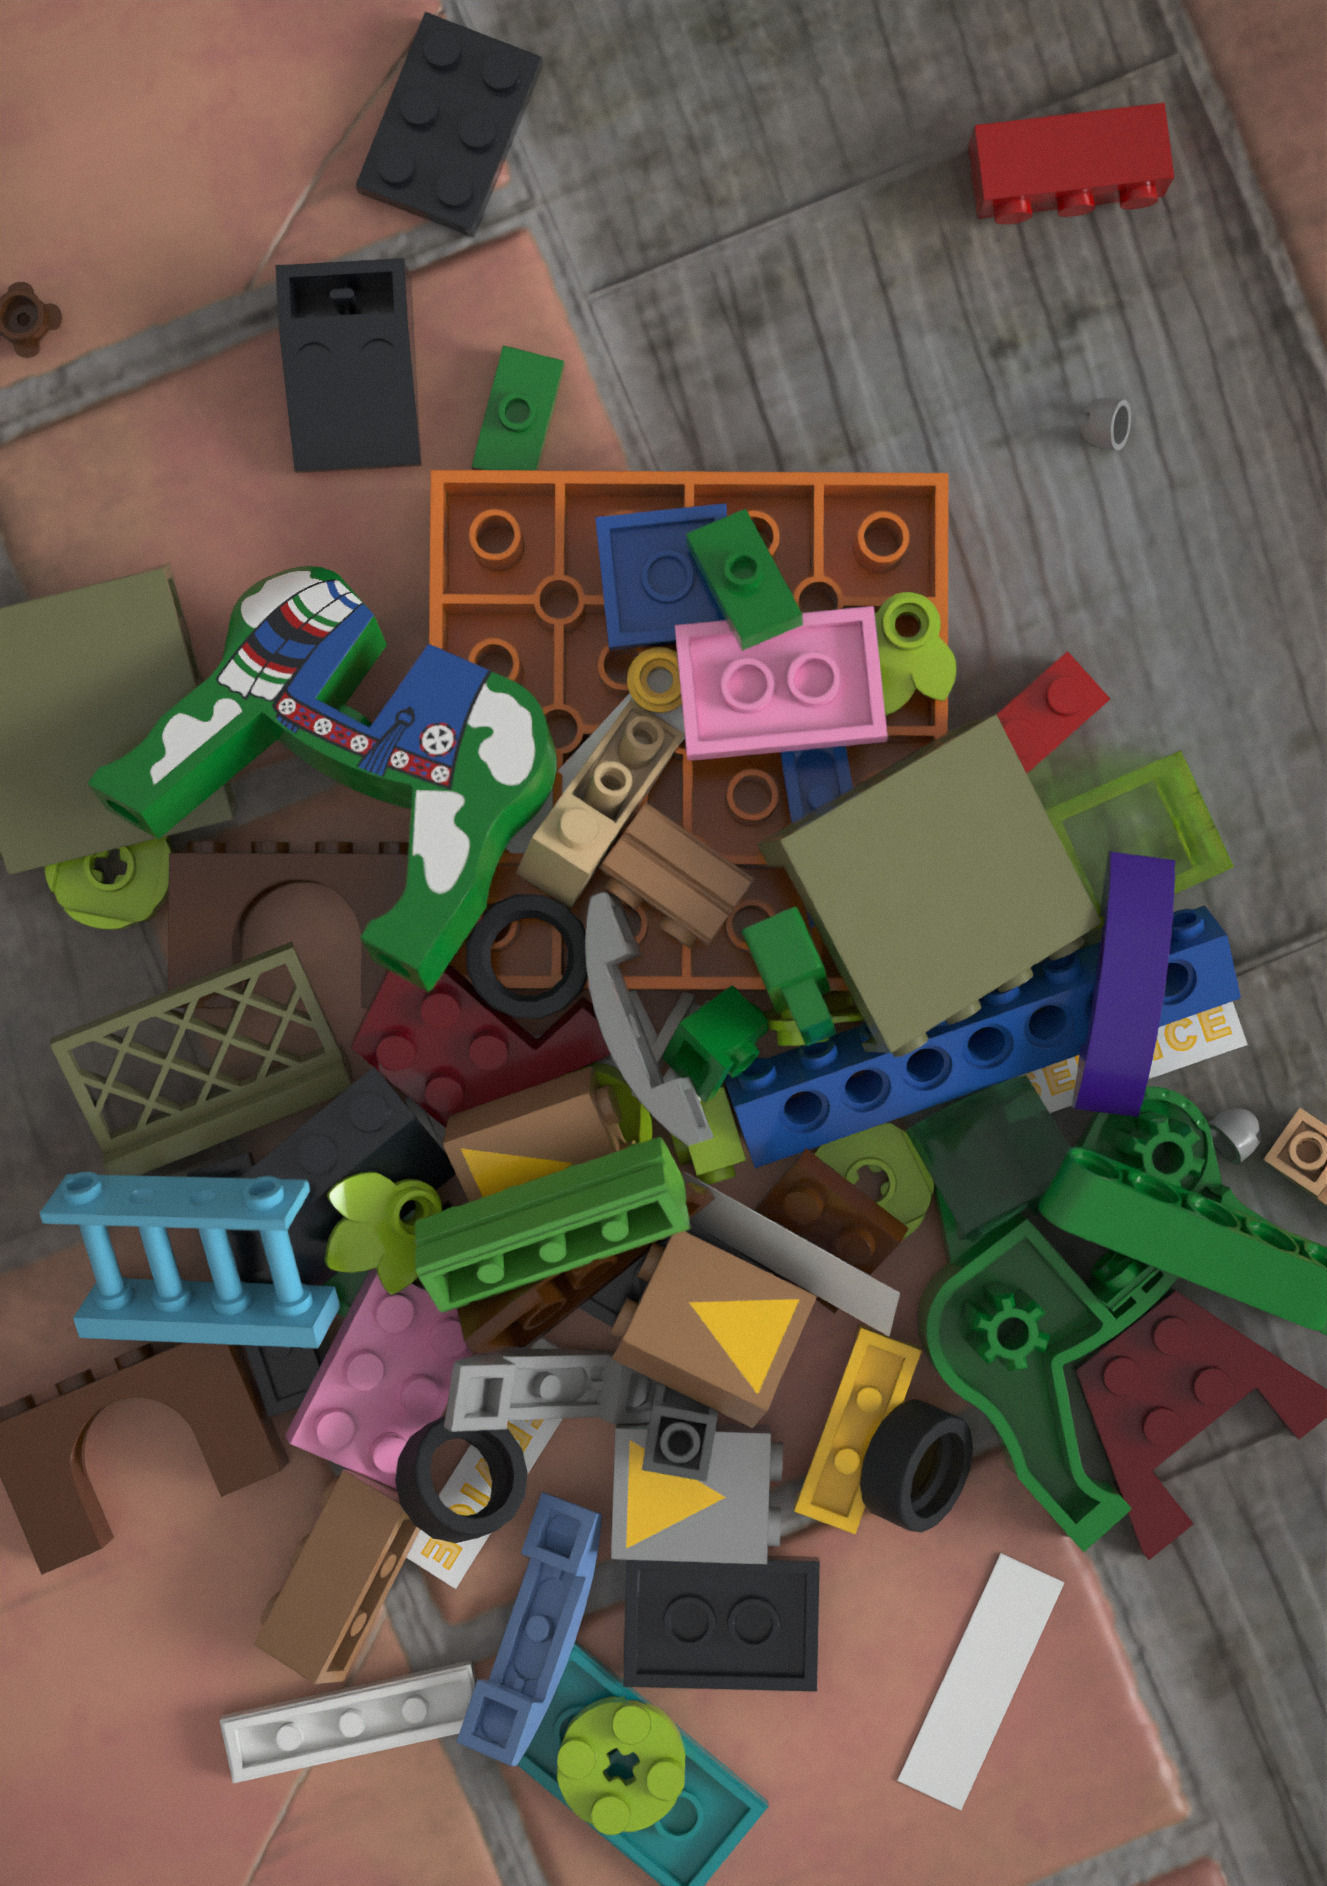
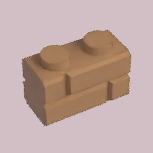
(675, 876)

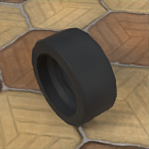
(479, 956)
(916, 1465)
(424, 1505)

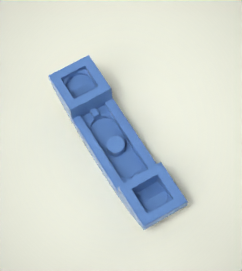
(539, 1633)

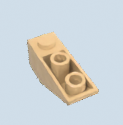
(598, 804)

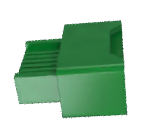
(792, 972)

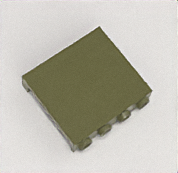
(78, 691)
(935, 884)

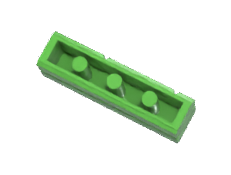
(551, 1225)

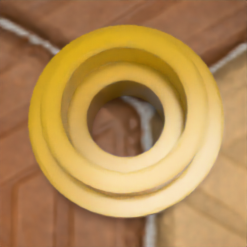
(639, 671)

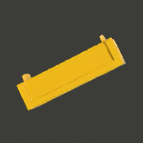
(869, 1390)

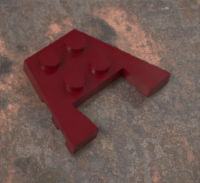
(459, 1051)
(1168, 1383)

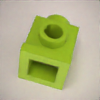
(715, 1157)

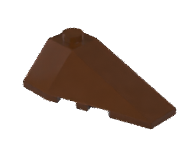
(529, 1312)

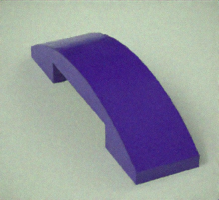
(1127, 984)

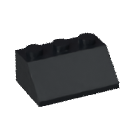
(355, 1133)

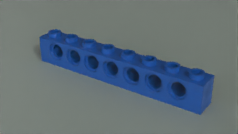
(956, 1061)

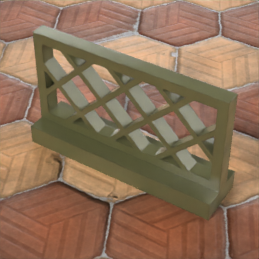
(223, 1112)

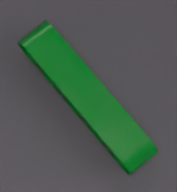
(1189, 1236)

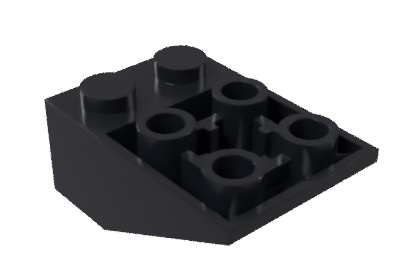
(349, 364)

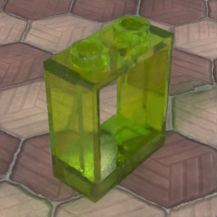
(1183, 806)

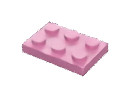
(786, 693)
(380, 1380)

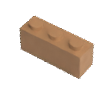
(338, 1579)

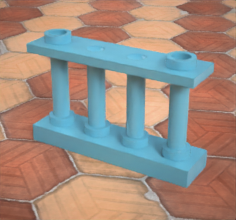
(192, 1310)

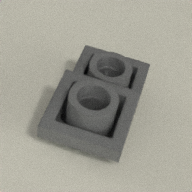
(679, 1435)

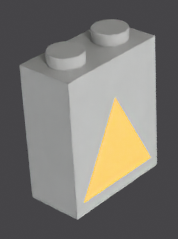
(695, 1519)

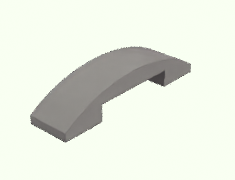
(607, 945)
(545, 1385)

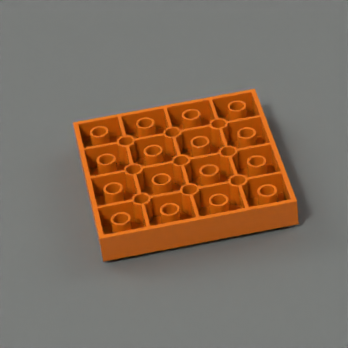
(526, 600)

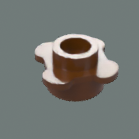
(43, 317)

